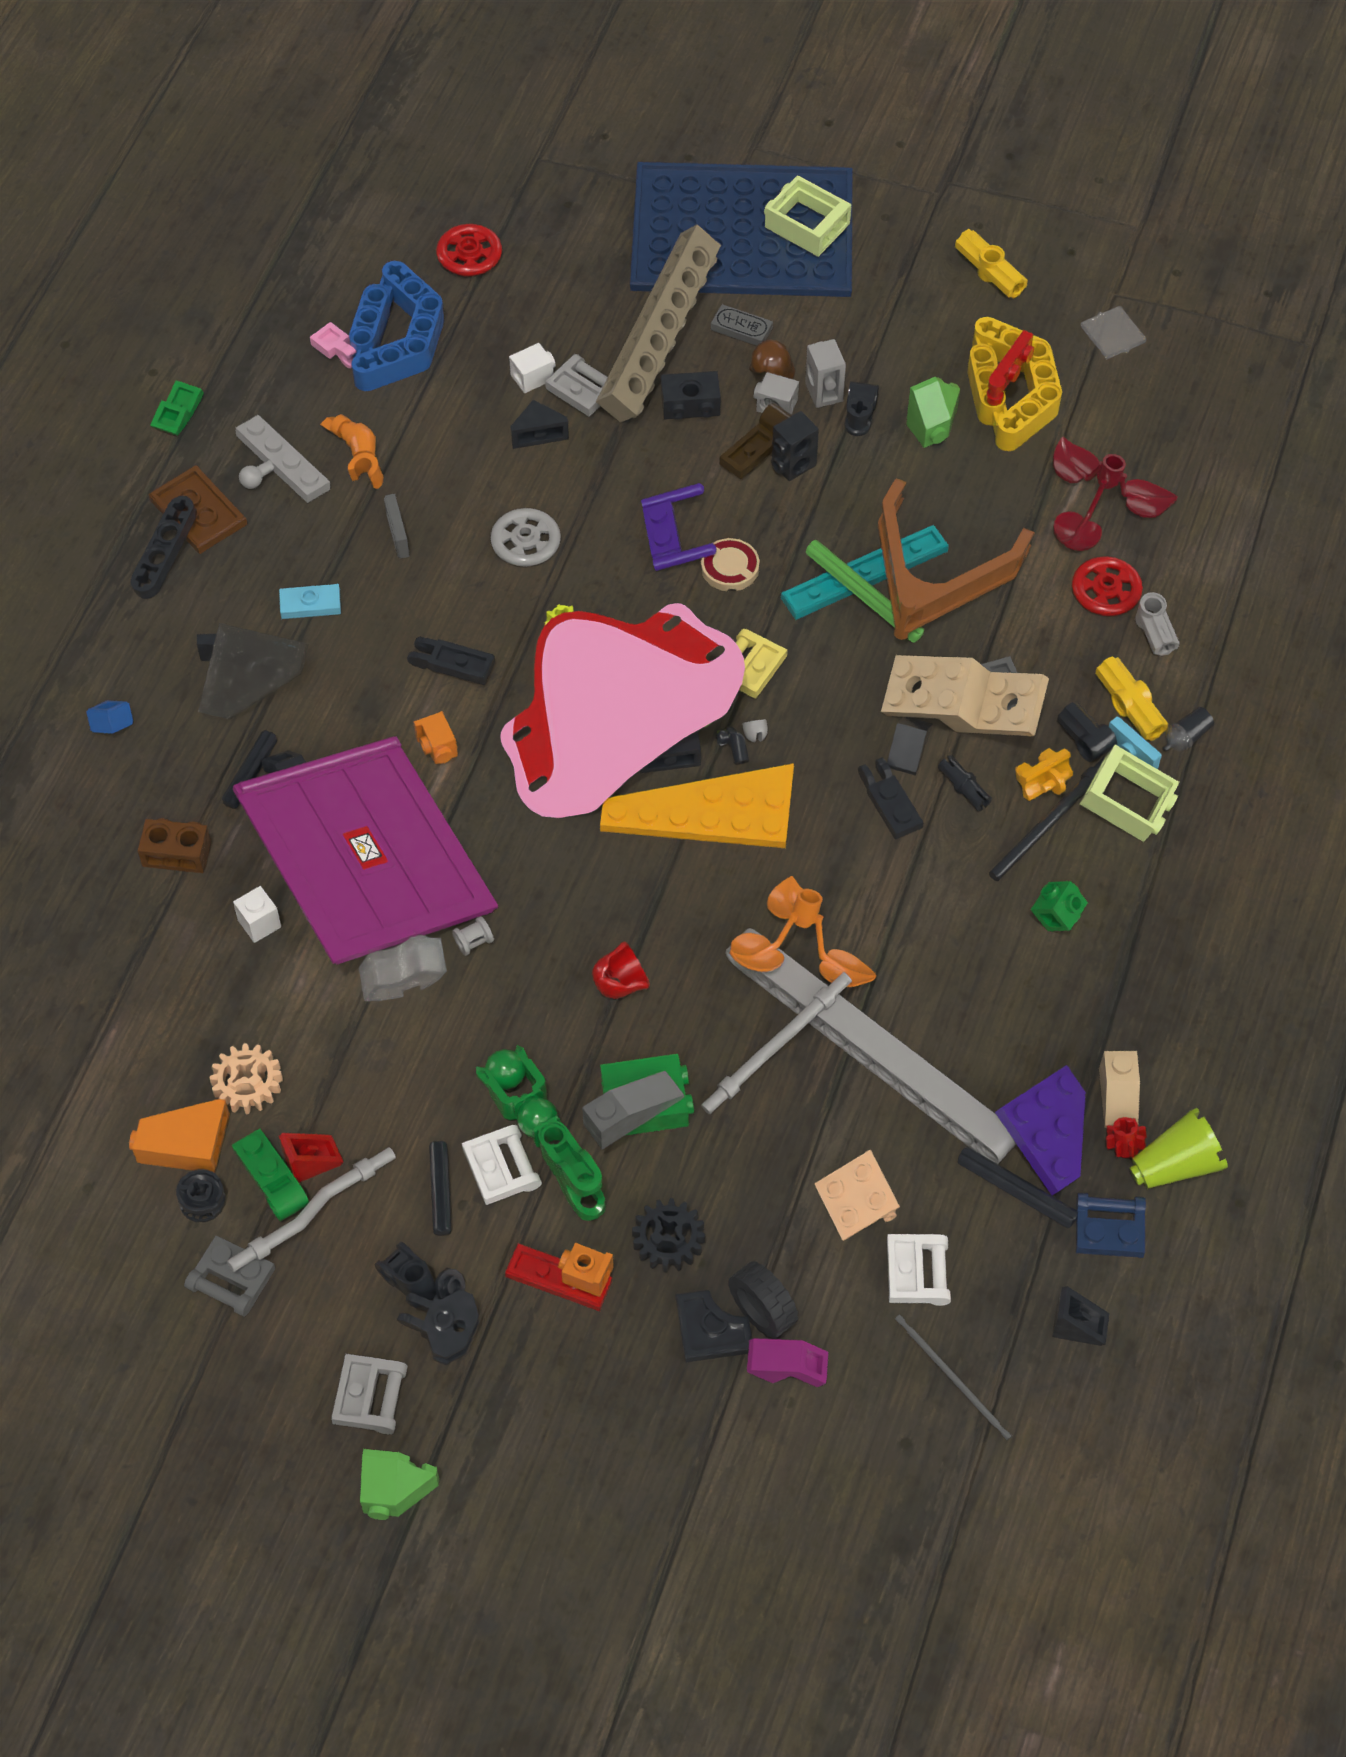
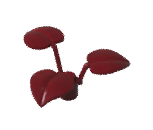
(1076, 463)

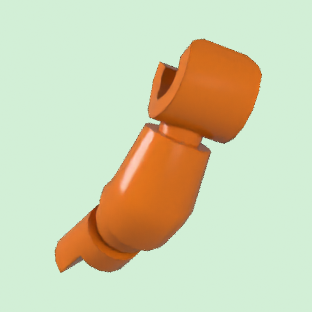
(362, 445)

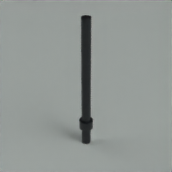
(1045, 823)

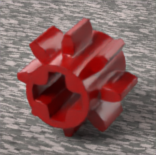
(1126, 1137)

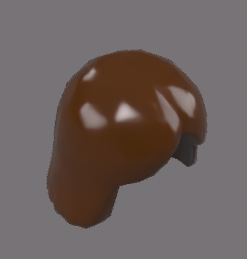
(773, 358)

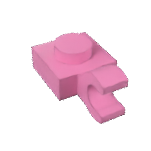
(332, 342)

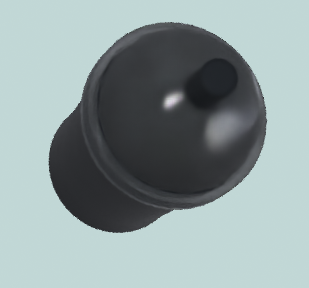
(1188, 730)

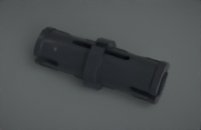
(965, 783)

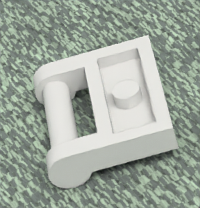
(491, 1169)
(906, 1269)

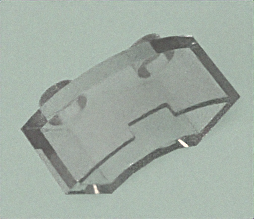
(393, 970)

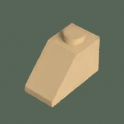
(1119, 1085)

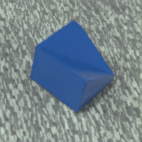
(109, 716)

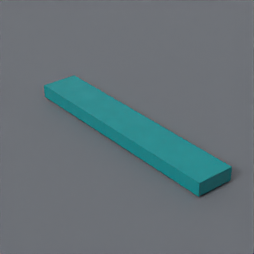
(827, 589)

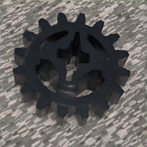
(668, 1249)

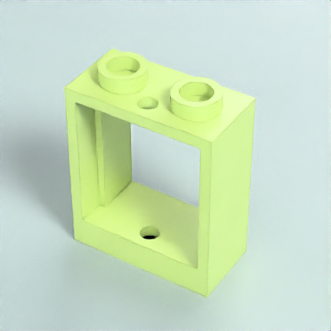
(836, 213)
(1140, 774)

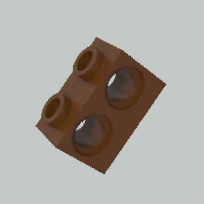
(173, 853)

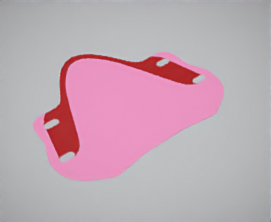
(614, 702)

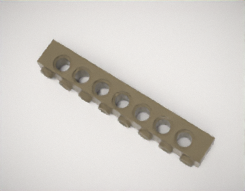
(658, 324)

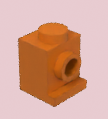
(436, 738)
(588, 1278)

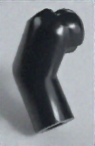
(735, 741)

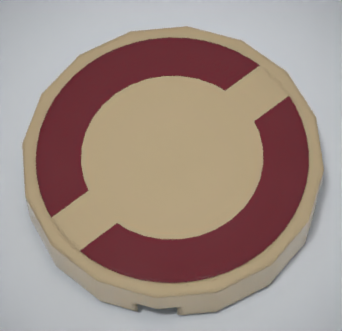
(732, 566)

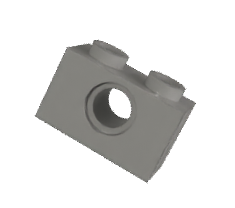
(825, 373)

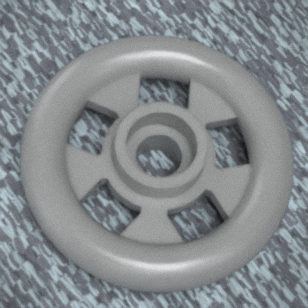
(519, 517)

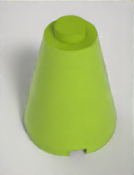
(1179, 1153)

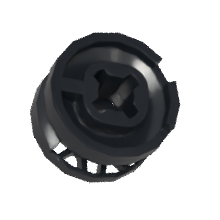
(200, 1194)

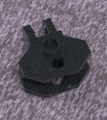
(441, 1321)

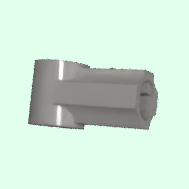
(1157, 624)

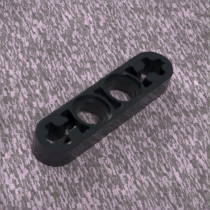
(169, 548)

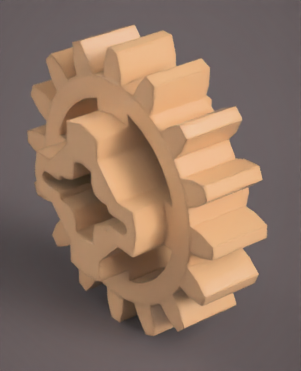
(246, 1072)

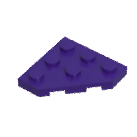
(1049, 1127)

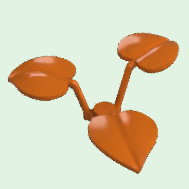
(802, 908)

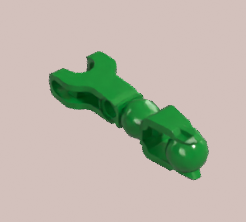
(540, 1120)

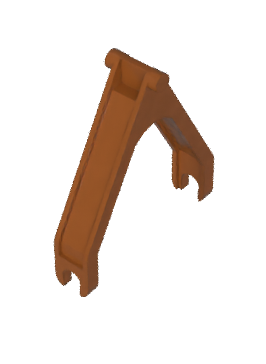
(921, 602)

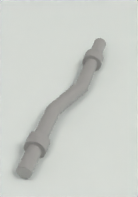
(731, 1085)
(261, 1246)

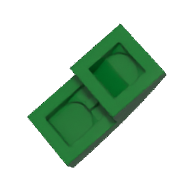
(177, 409)

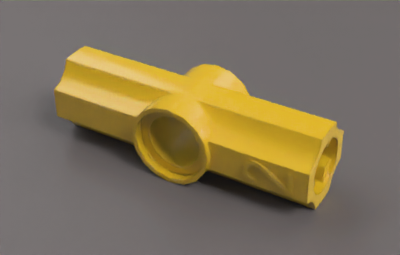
(991, 263)
(1131, 698)

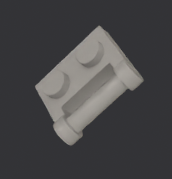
(575, 388)
(358, 1389)

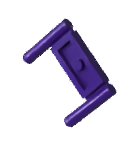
(663, 529)

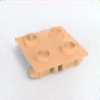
(857, 1195)

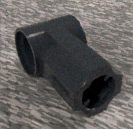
(1090, 737)

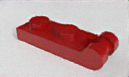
(1009, 367)

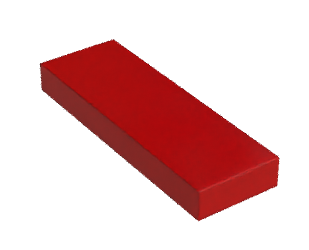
(542, 1272)

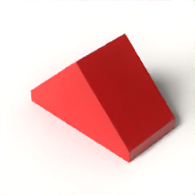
(309, 1154)

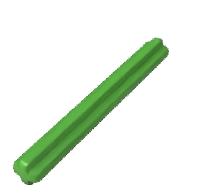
(856, 584)

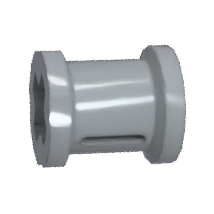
(473, 935)

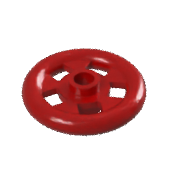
(469, 249)
(1100, 605)

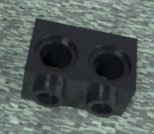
(794, 446)

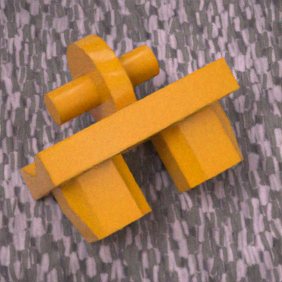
(1046, 775)

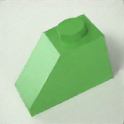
(932, 410)
(393, 1483)

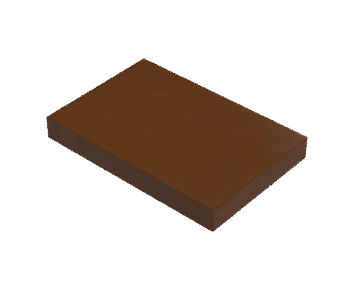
(215, 513)

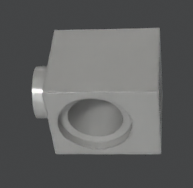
(776, 390)

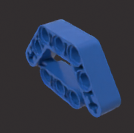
(382, 365)

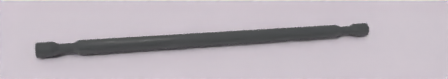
(953, 1377)

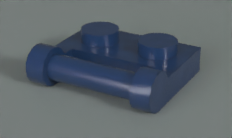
(1110, 1235)

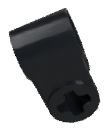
(860, 407)
(407, 1272)

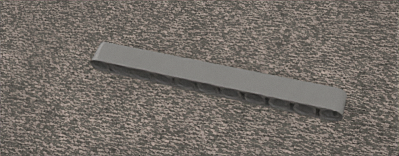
(888, 1059)

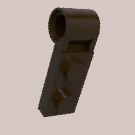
(755, 444)

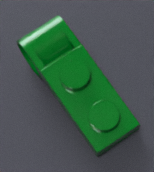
(271, 1174)

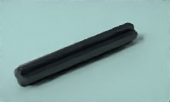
(1017, 1187)

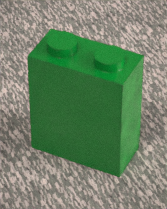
(625, 1072)

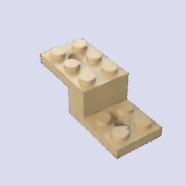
(965, 695)

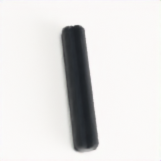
(250, 766)
(440, 1188)

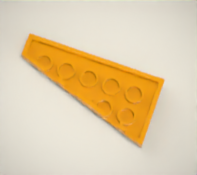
(724, 809)

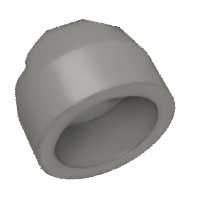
(755, 729)

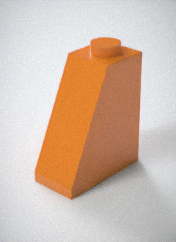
(182, 1137)

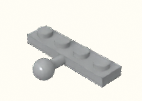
(280, 458)

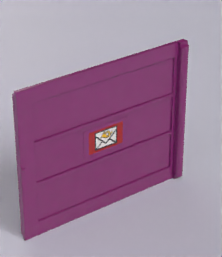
(364, 849)

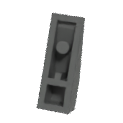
(629, 1107)

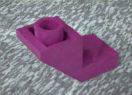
(785, 1358)

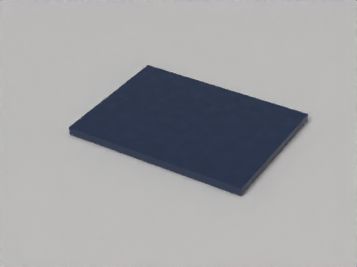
(730, 208)

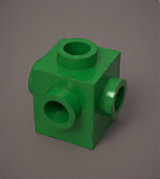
(1059, 906)

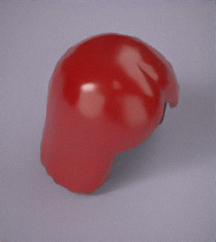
(619, 964)

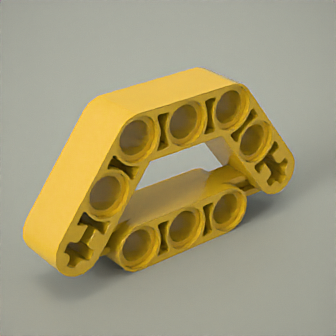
(1035, 410)

